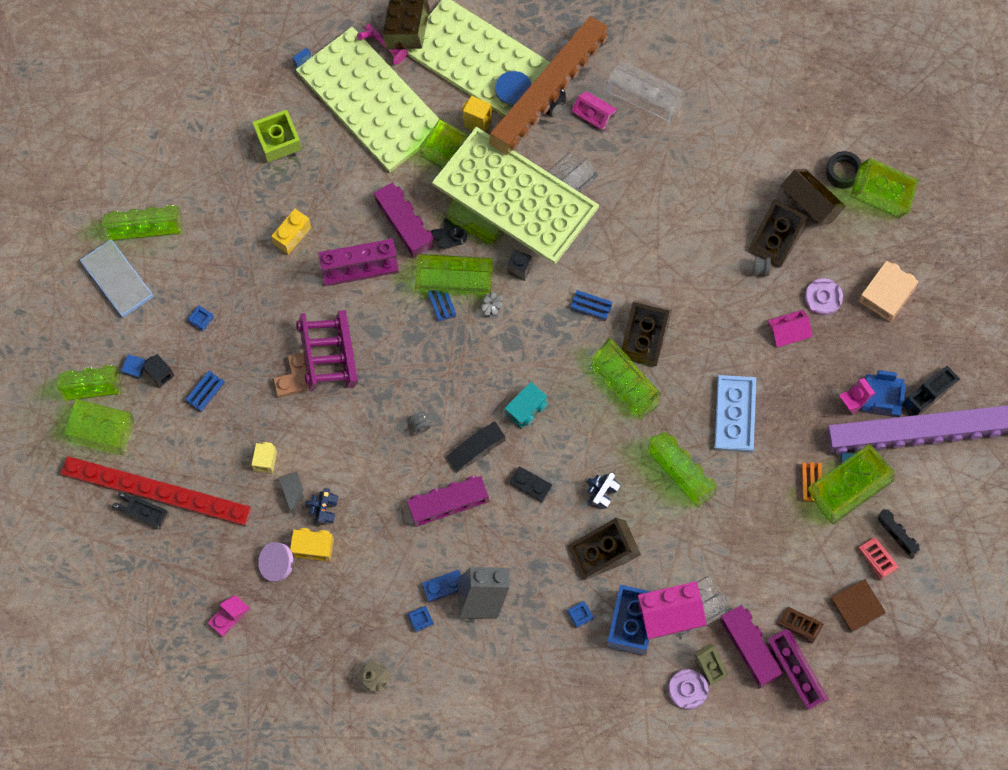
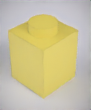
(264, 457)

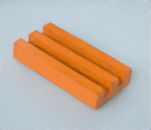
(812, 480)

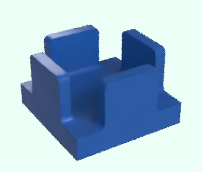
(888, 394)

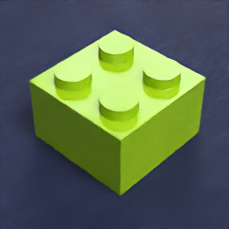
(277, 135)

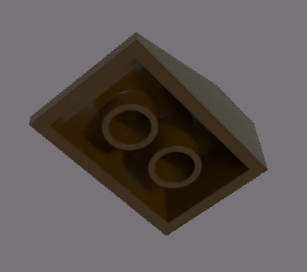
(779, 232)
(646, 332)
(604, 548)

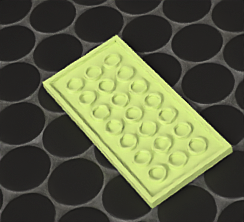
(473, 53)
(369, 98)
(516, 196)

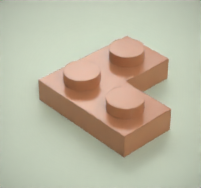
(294, 382)

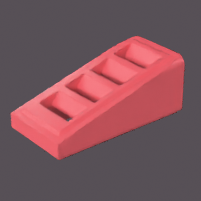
(872, 561)

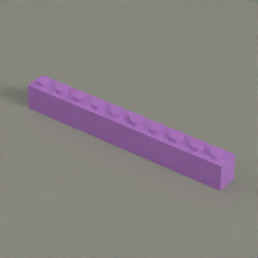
(918, 429)

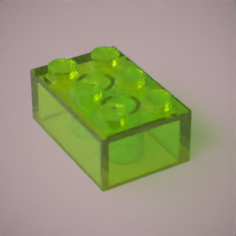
(884, 188)
(99, 426)

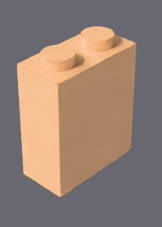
(888, 291)

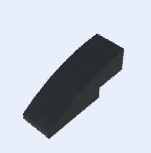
(930, 391)
(476, 447)

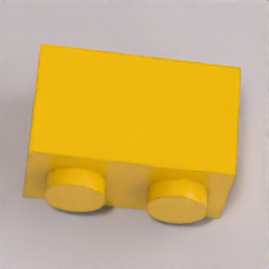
(477, 114)
(291, 231)
(312, 544)

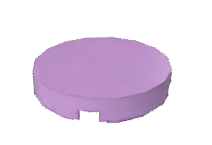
(823, 297)
(275, 561)
(688, 689)

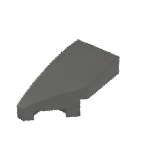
(292, 489)

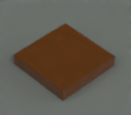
(858, 605)

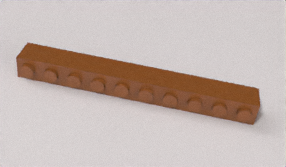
(548, 86)

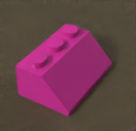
(672, 610)

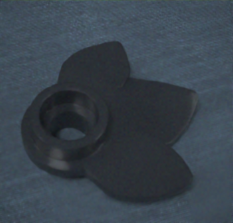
(448, 235)

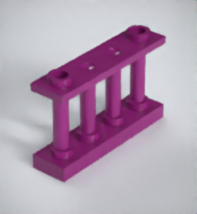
(358, 262)
(343, 340)

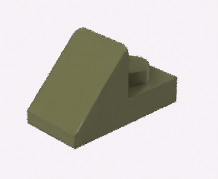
(710, 664)

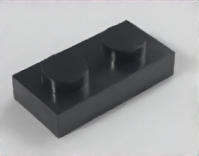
(531, 484)

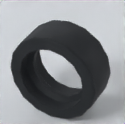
(842, 156)

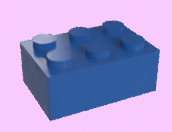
(627, 625)

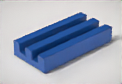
(592, 305)
(446, 316)
(201, 384)

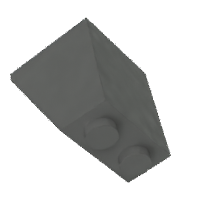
(482, 592)

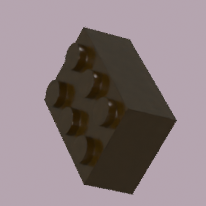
(405, 24)
(812, 196)

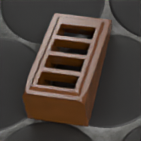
(804, 618)

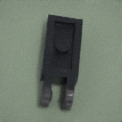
(142, 510)
(898, 533)

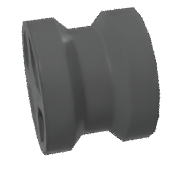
(762, 266)
(418, 423)

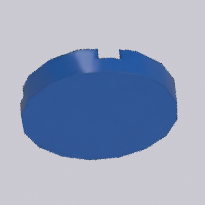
(511, 87)

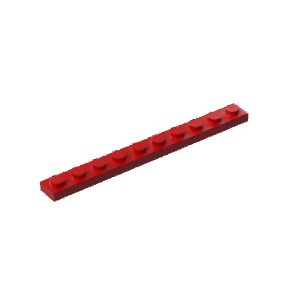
(156, 491)

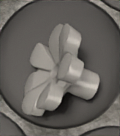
(491, 303)

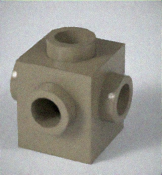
(374, 676)

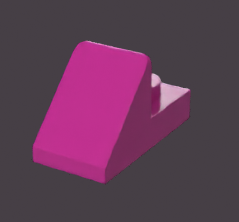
(857, 396)
(229, 614)

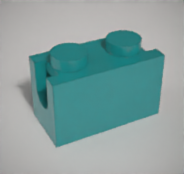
(526, 405)

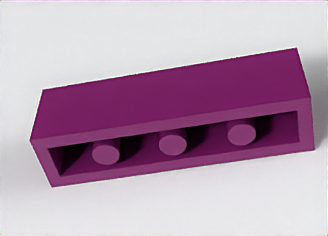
(403, 220)
(448, 501)
(751, 646)
(798, 669)

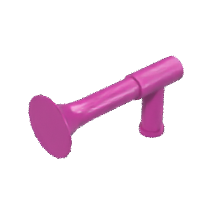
(370, 31)

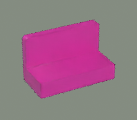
(593, 109)
(790, 328)

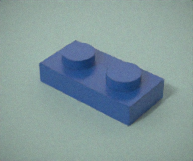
(441, 586)

